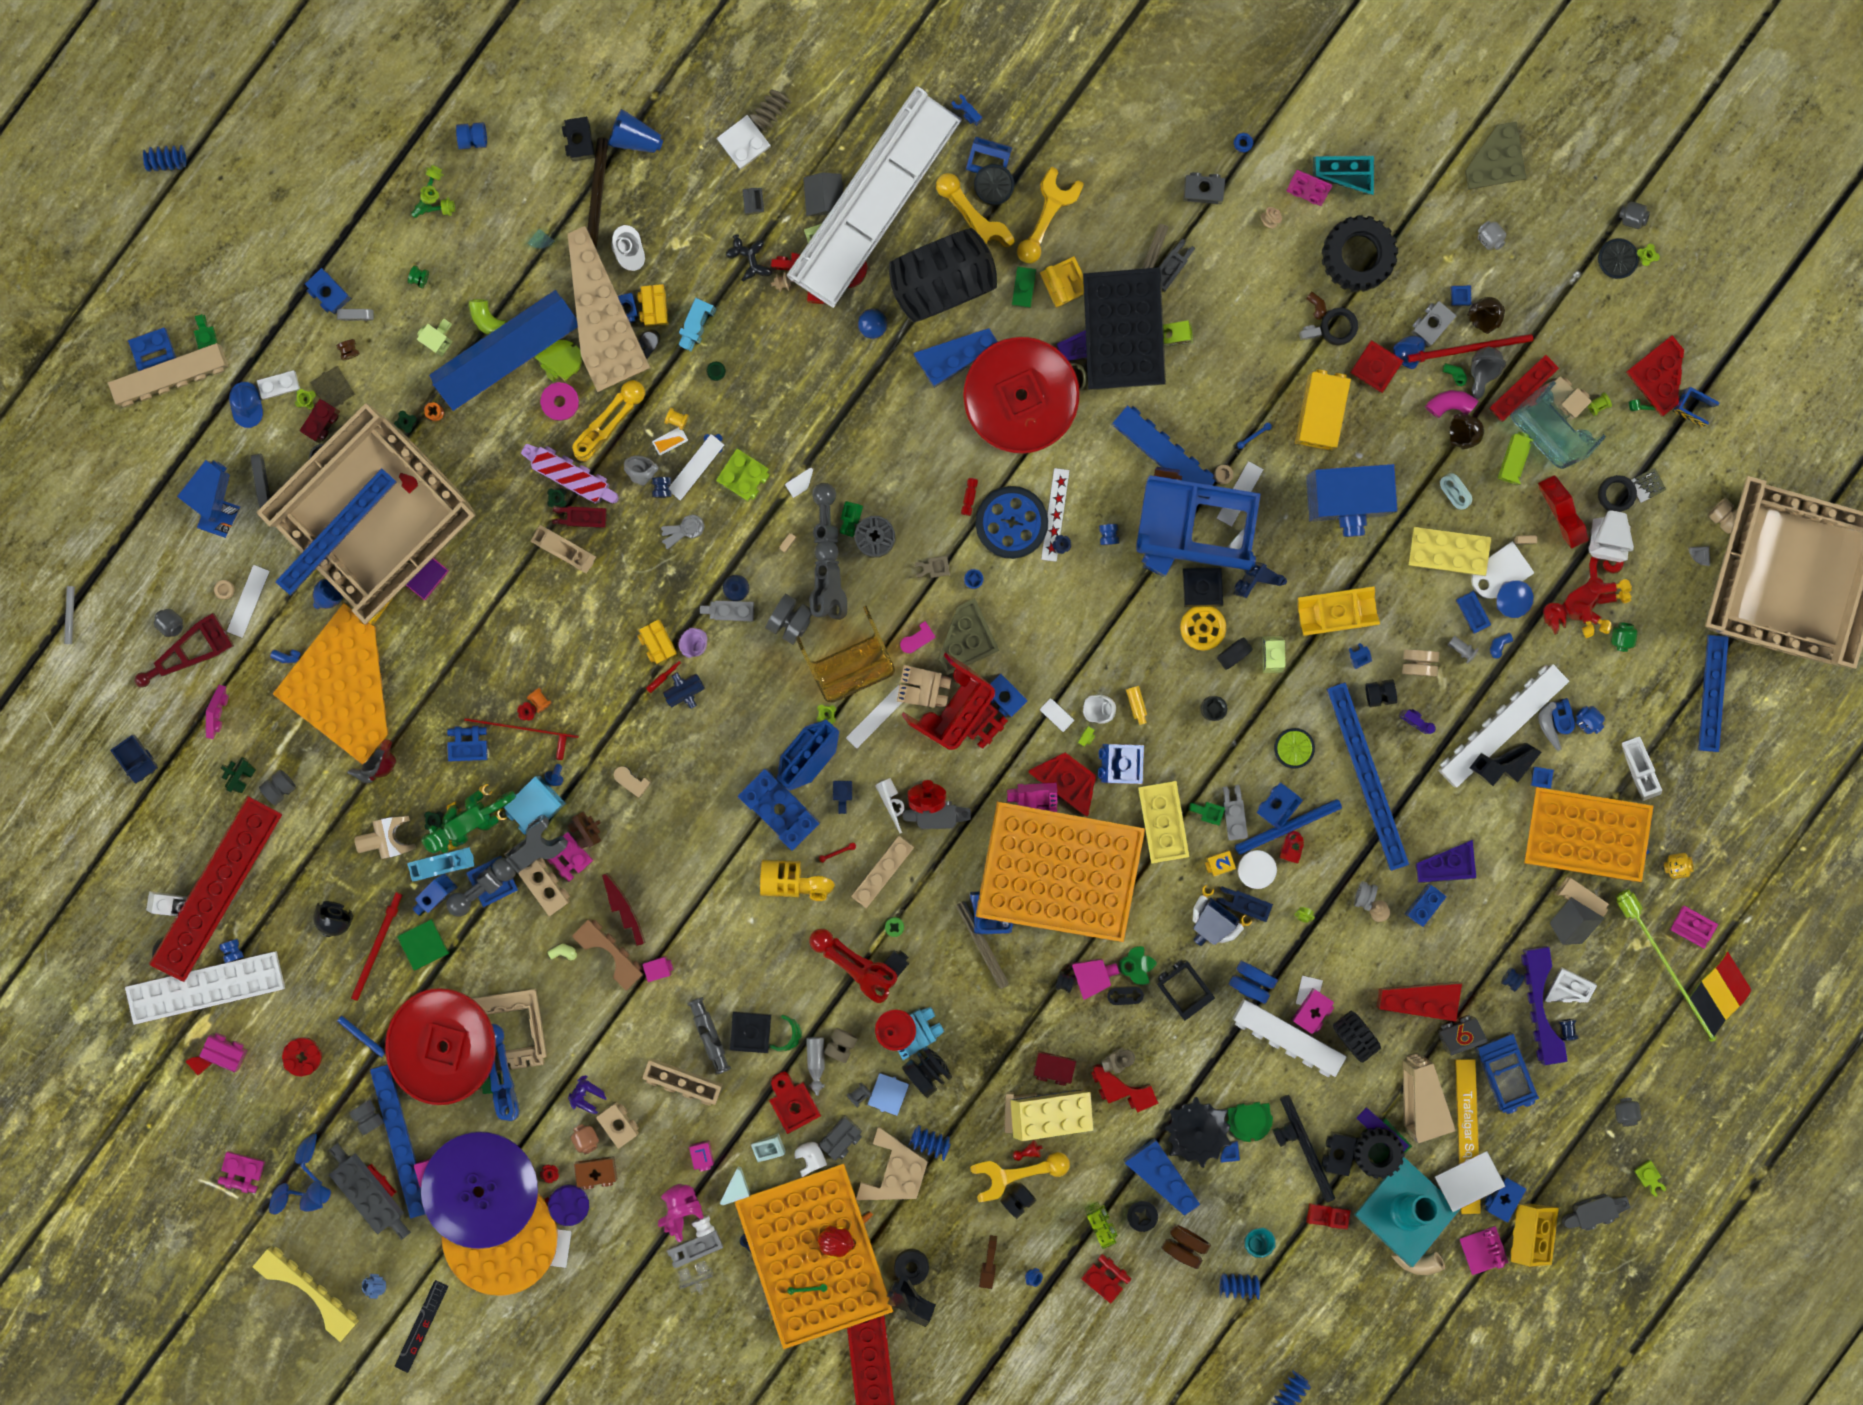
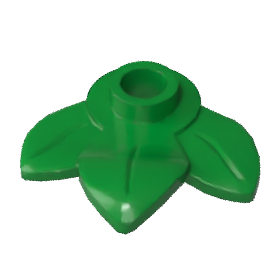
(1140, 965)

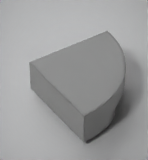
(1700, 555)

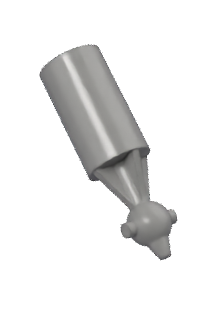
(815, 1062)

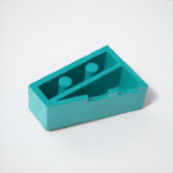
(1347, 171)

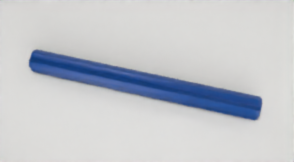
(1288, 827)

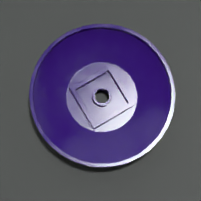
(486, 1162)

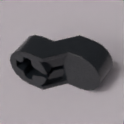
(649, 339)

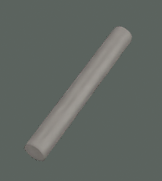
(69, 615)

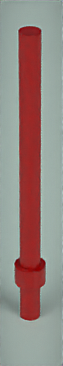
(391, 912)

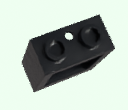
(1197, 1004)

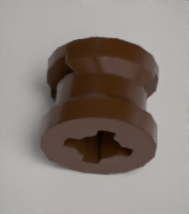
(348, 349)

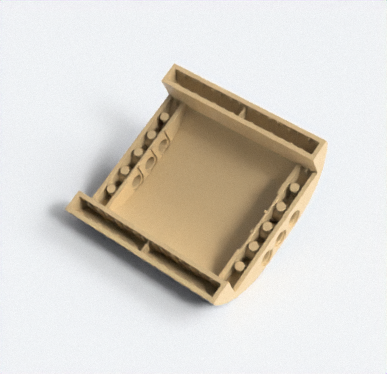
(395, 535)
(1792, 576)

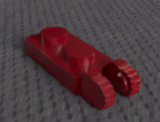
(582, 516)

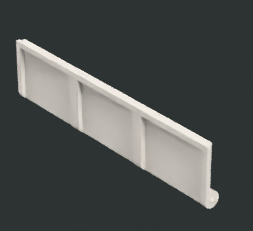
(874, 197)

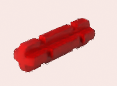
(969, 496)

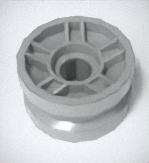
(1365, 895)

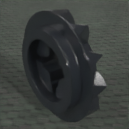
(1145, 1224)

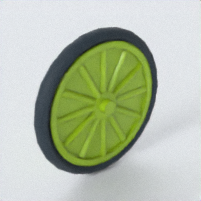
(1294, 748)

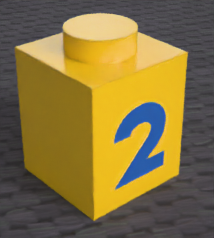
(1219, 863)

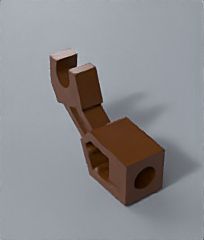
(988, 1269)

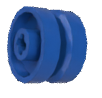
(1253, 981)

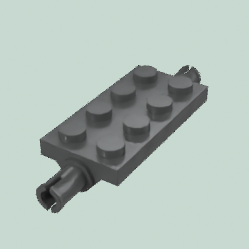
(366, 1193)

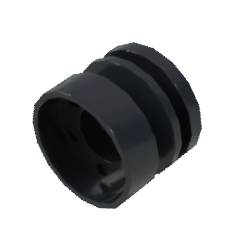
(927, 1071)

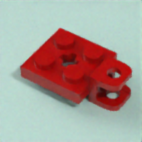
(788, 1094)

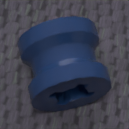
(1512, 979)

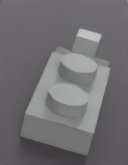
(729, 610)

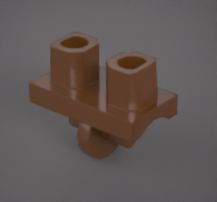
(587, 828)

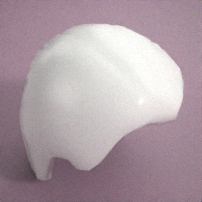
(1099, 709)

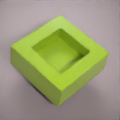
(1087, 736)

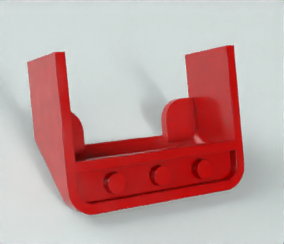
(961, 712)

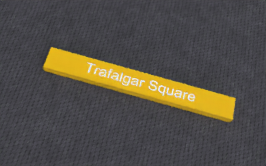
(1467, 1118)

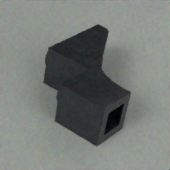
(1512, 764)
(904, 1297)

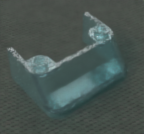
(1551, 431)

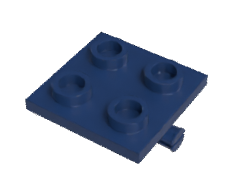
(1258, 573)

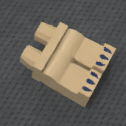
(928, 690)

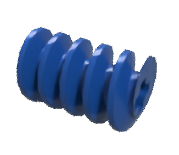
(164, 159)
(930, 1142)
(1238, 1285)
(1293, 1390)

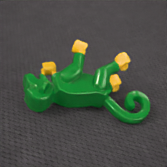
(455, 827)

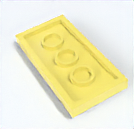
(1449, 551)
(1163, 822)

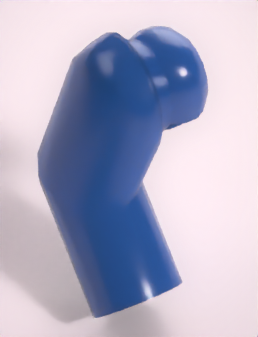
(285, 658)

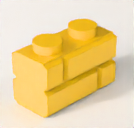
(654, 305)
(657, 642)

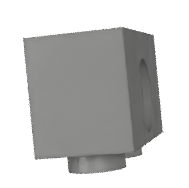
(1443, 318)

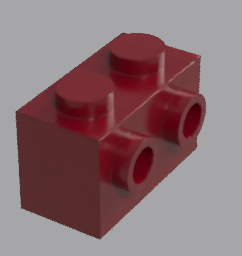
(320, 421)

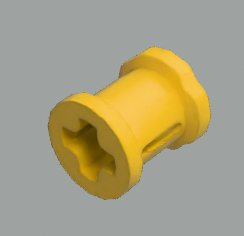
(676, 419)

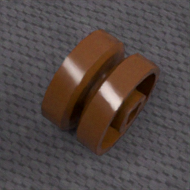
(1186, 1246)

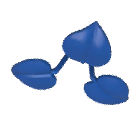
(315, 1194)

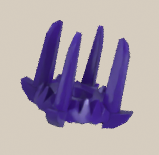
(577, 1098)

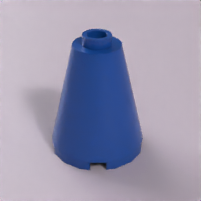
(633, 134)

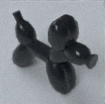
(750, 252)

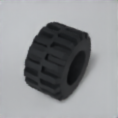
(1356, 1036)
(1389, 1165)

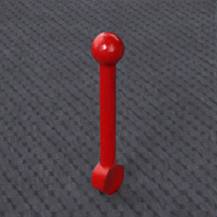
(852, 846)

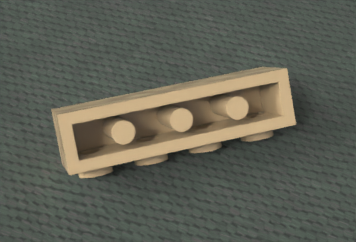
(682, 1081)

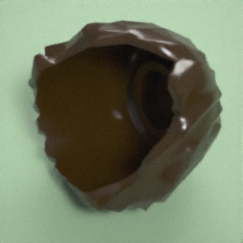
(1486, 314)
(1466, 431)

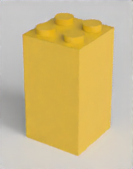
(1323, 410)

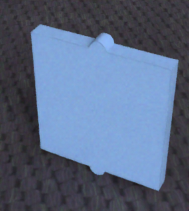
(888, 1094)

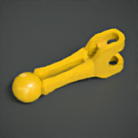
(949, 187)
(1030, 249)
(592, 438)
(1056, 1164)

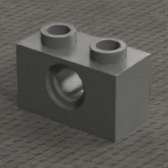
(1194, 194)

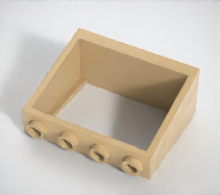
(1424, 1102)

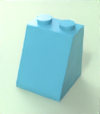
(533, 801)

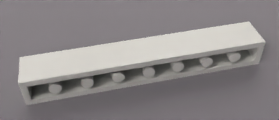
(1504, 724)

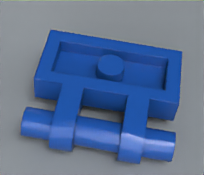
(467, 750)

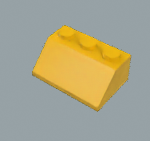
(1534, 1235)

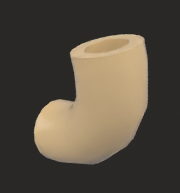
(1425, 1266)

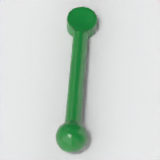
(791, 1290)

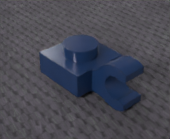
(842, 791)

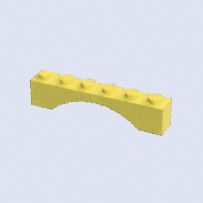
(336, 1318)

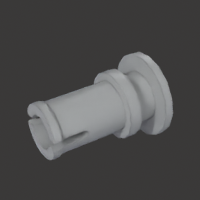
(1462, 648)

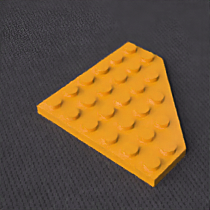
(341, 685)

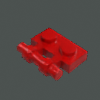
(985, 718)
(1101, 1282)

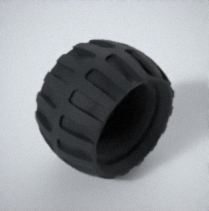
(942, 274)

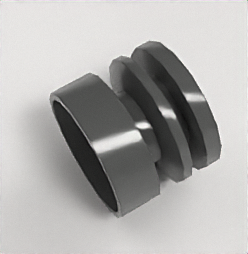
(881, 546)

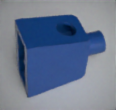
(434, 894)

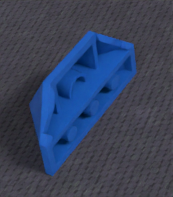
(807, 754)

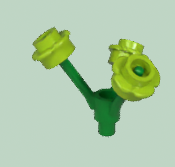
(430, 195)

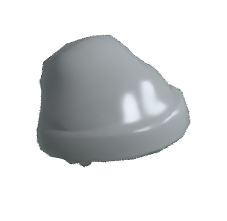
(640, 469)

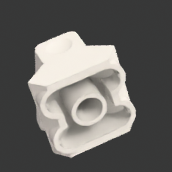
(1611, 537)

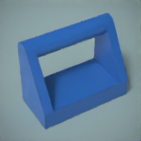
(989, 148)

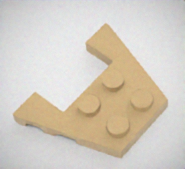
(902, 1174)

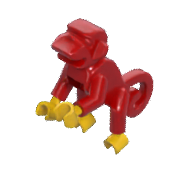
(1583, 600)

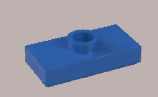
(1473, 612)

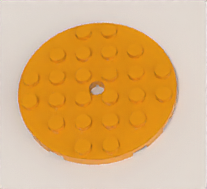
(510, 1265)

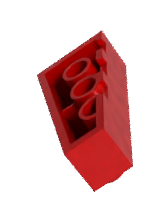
(1427, 1000)

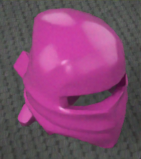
(680, 1202)

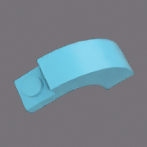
(441, 864)

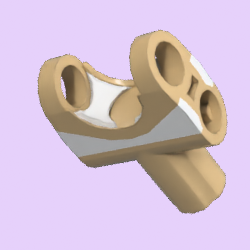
(384, 838)

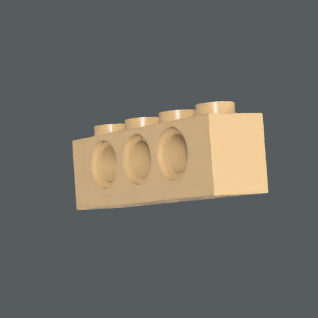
(561, 896)

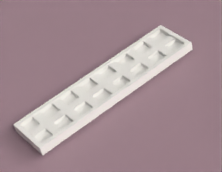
(205, 988)

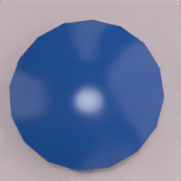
(1514, 599)

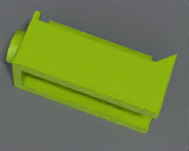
(1515, 458)

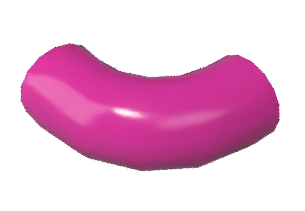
(1451, 400)

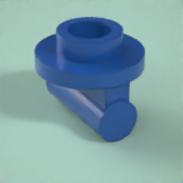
(553, 777)

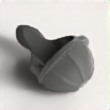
(1485, 367)

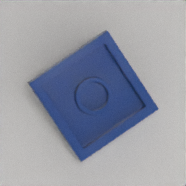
(504, 890)

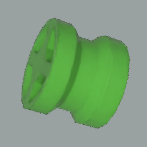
(896, 924)

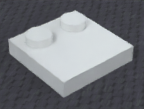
(743, 142)

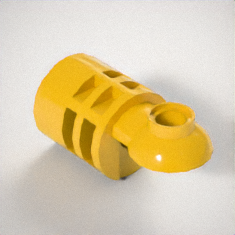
(791, 883)

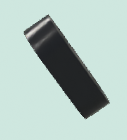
(1125, 1000)

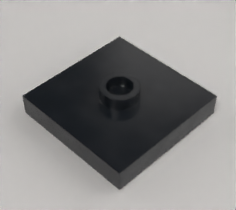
(1202, 587)
(750, 1032)

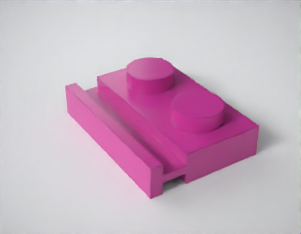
(1693, 927)

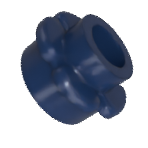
(1066, 544)

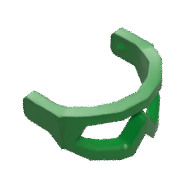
(795, 1038)

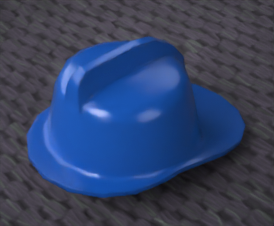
(246, 404)

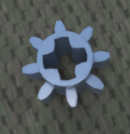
(373, 1286)

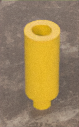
(1137, 704)

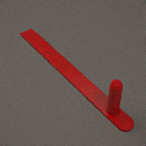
(562, 736)

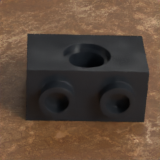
(584, 149)
(1343, 1164)

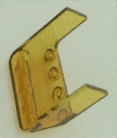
(851, 667)

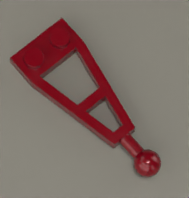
(213, 633)

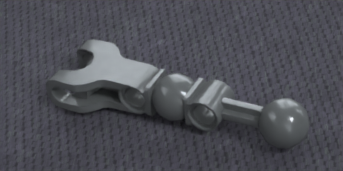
(827, 572)
(506, 867)

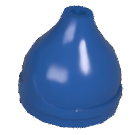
(325, 595)

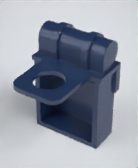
(134, 758)

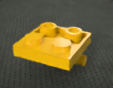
(1063, 281)

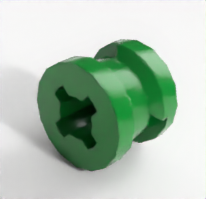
(418, 276)

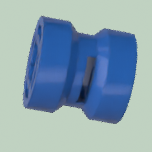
(1109, 534)
(973, 579)
(231, 950)

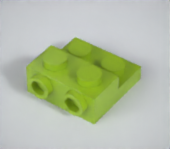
(743, 475)

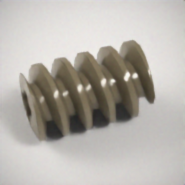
(769, 109)

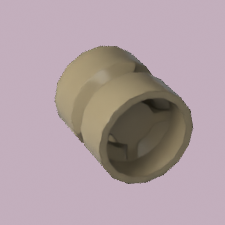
(844, 1039)

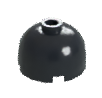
(332, 919)

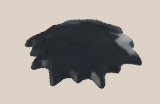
(1198, 1131)

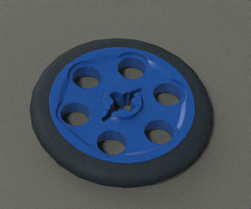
(1029, 502)

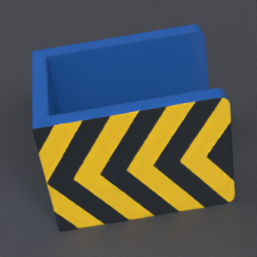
(1699, 396)

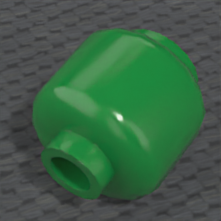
(1624, 636)

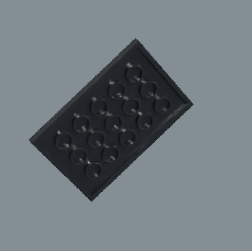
(1124, 328)

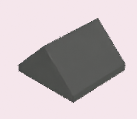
(822, 192)
(1575, 922)

